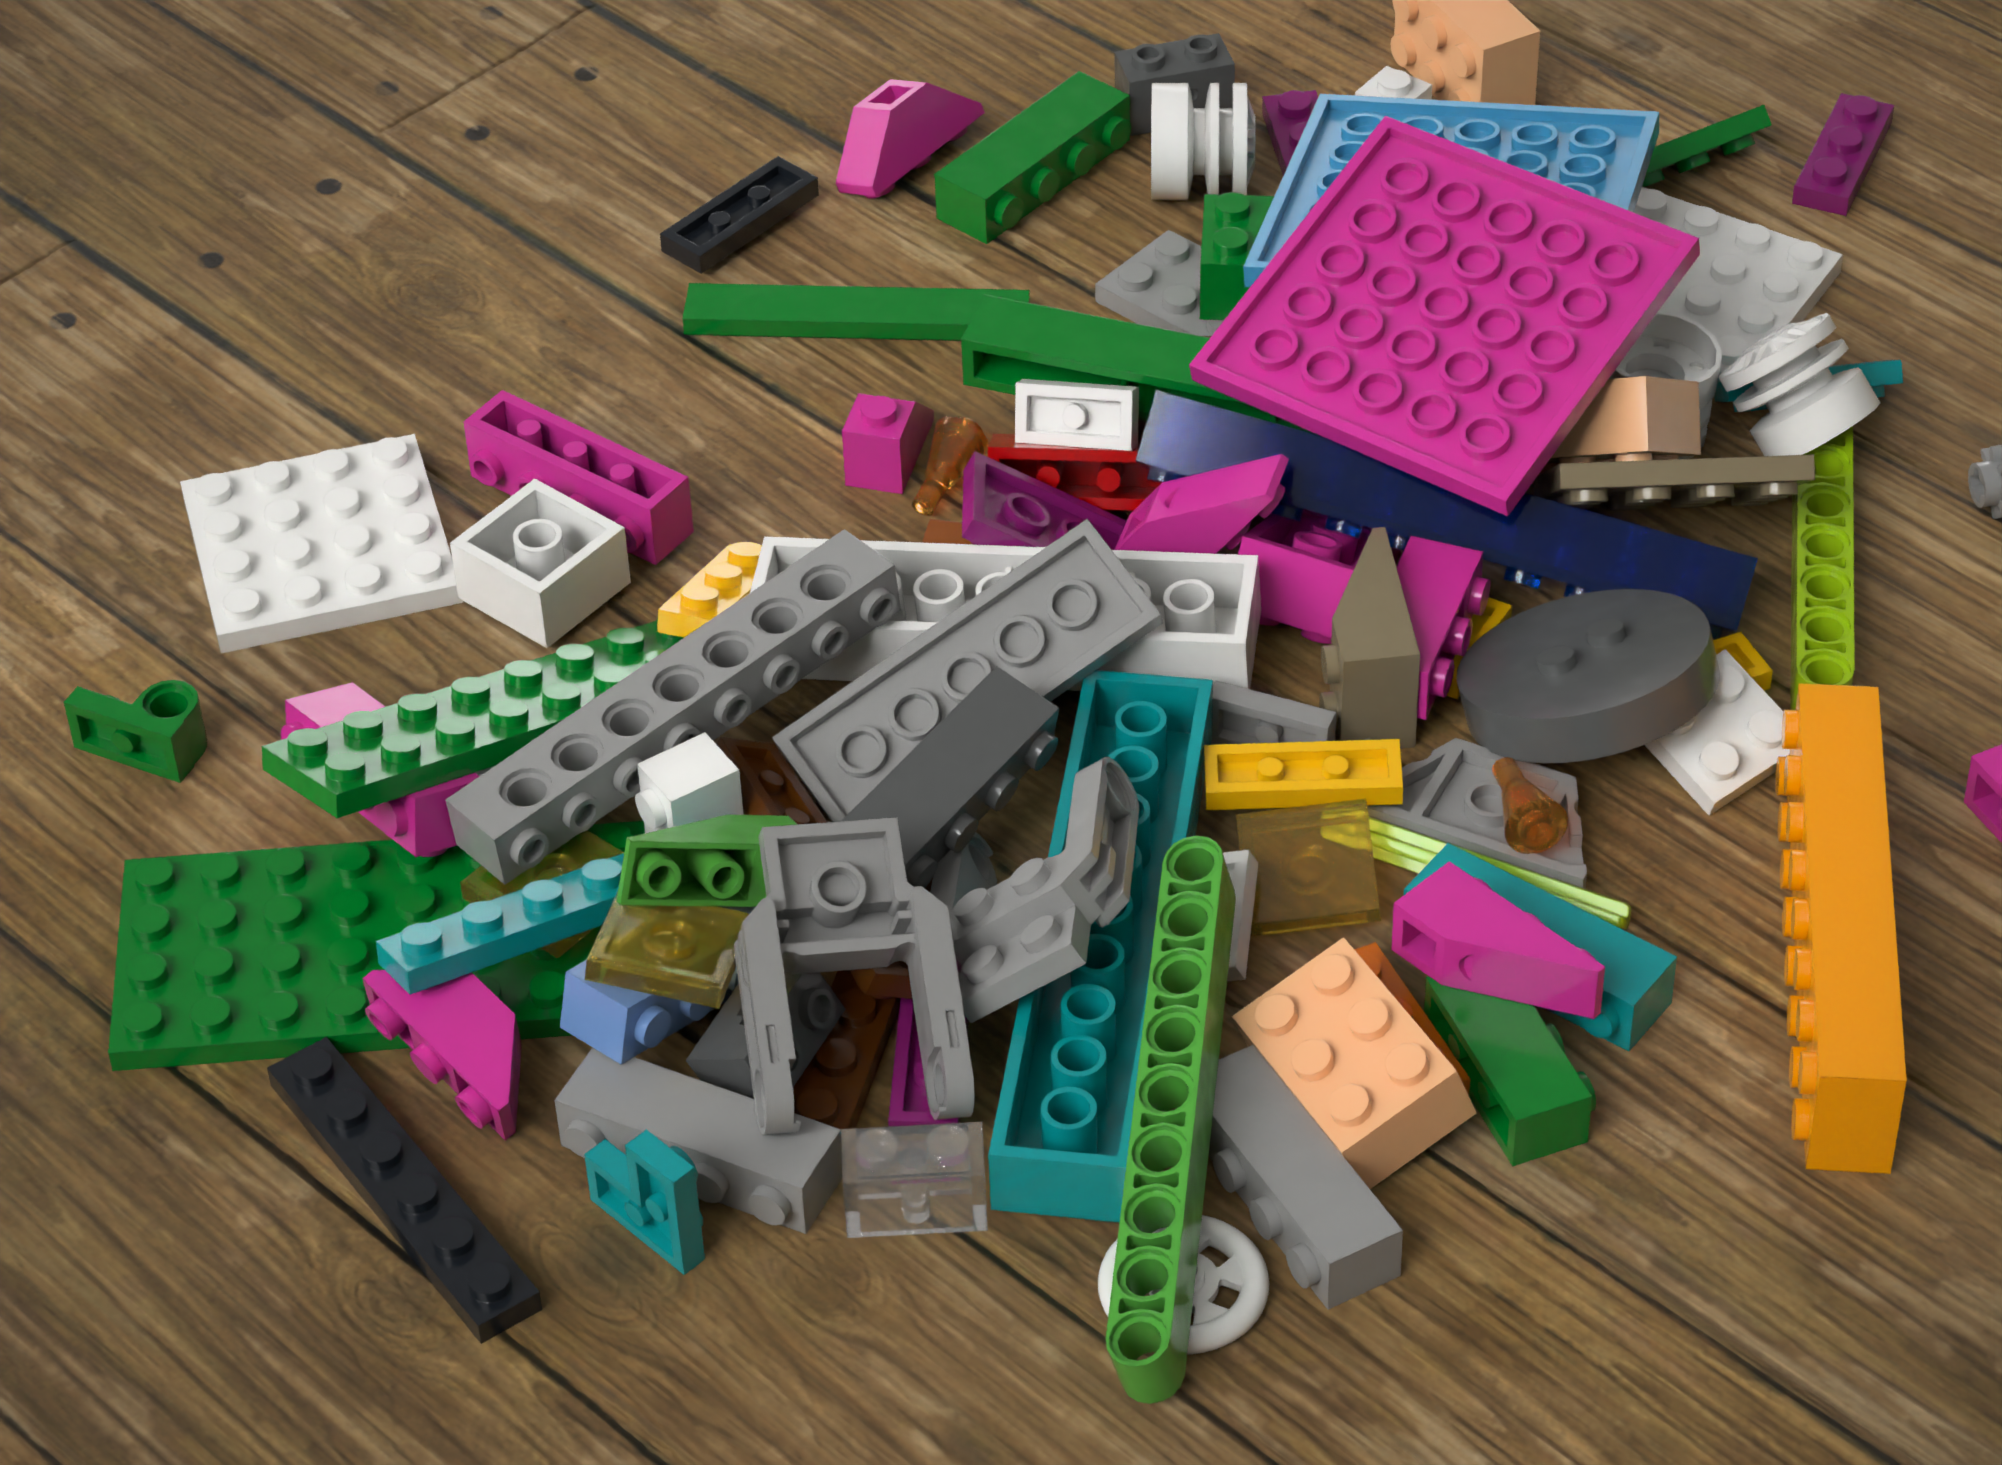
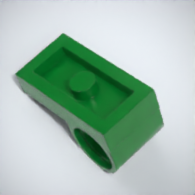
(154, 734)

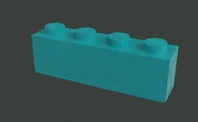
(1636, 974)

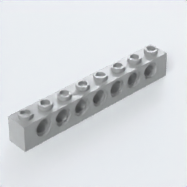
(694, 687)

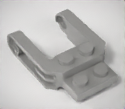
(837, 906)
(1040, 918)

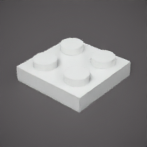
(1727, 743)

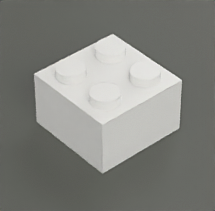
(540, 562)

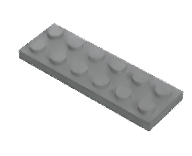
(1038, 623)

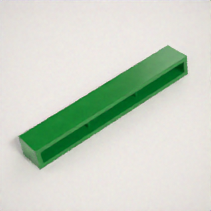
(1040, 342)

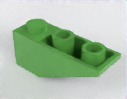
(697, 863)

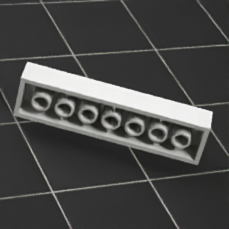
(1204, 600)

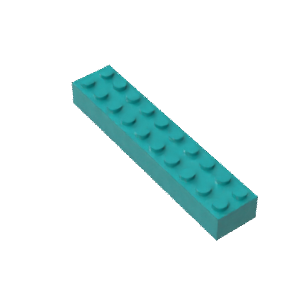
(1078, 1039)

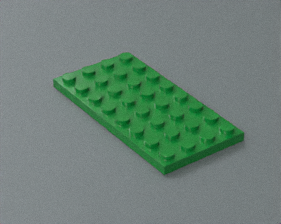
(273, 947)

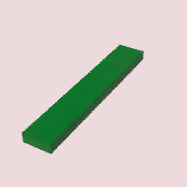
(834, 311)

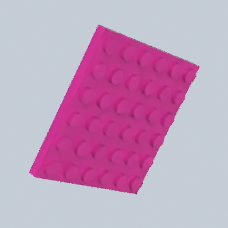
(1446, 313)

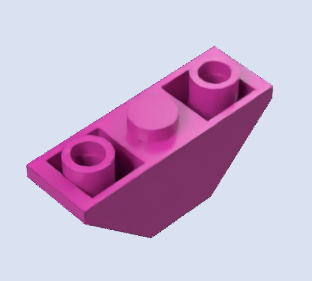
(898, 132)
(458, 1036)

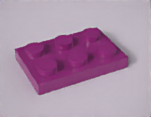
(1022, 511)

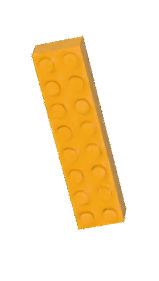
(1842, 931)

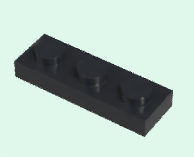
(739, 214)

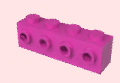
(521, 442)
(413, 821)

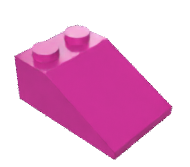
(1302, 571)

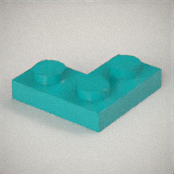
(650, 1195)

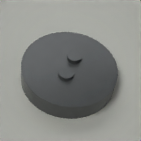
(1588, 675)

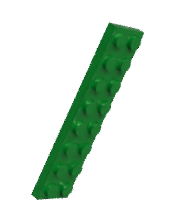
(455, 728)

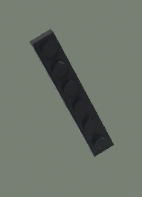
(405, 1190)

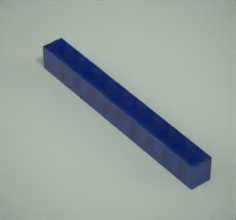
(1532, 542)

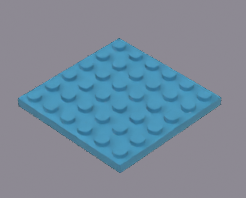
(1577, 147)

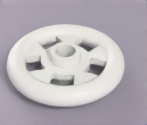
(1242, 1272)

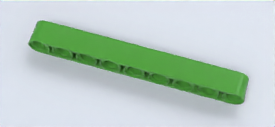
(1186, 1015)

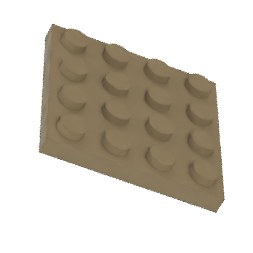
(1682, 481)

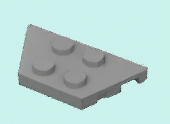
(1461, 803)

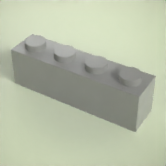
(770, 1176)
(1299, 1184)

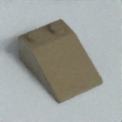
(1373, 653)

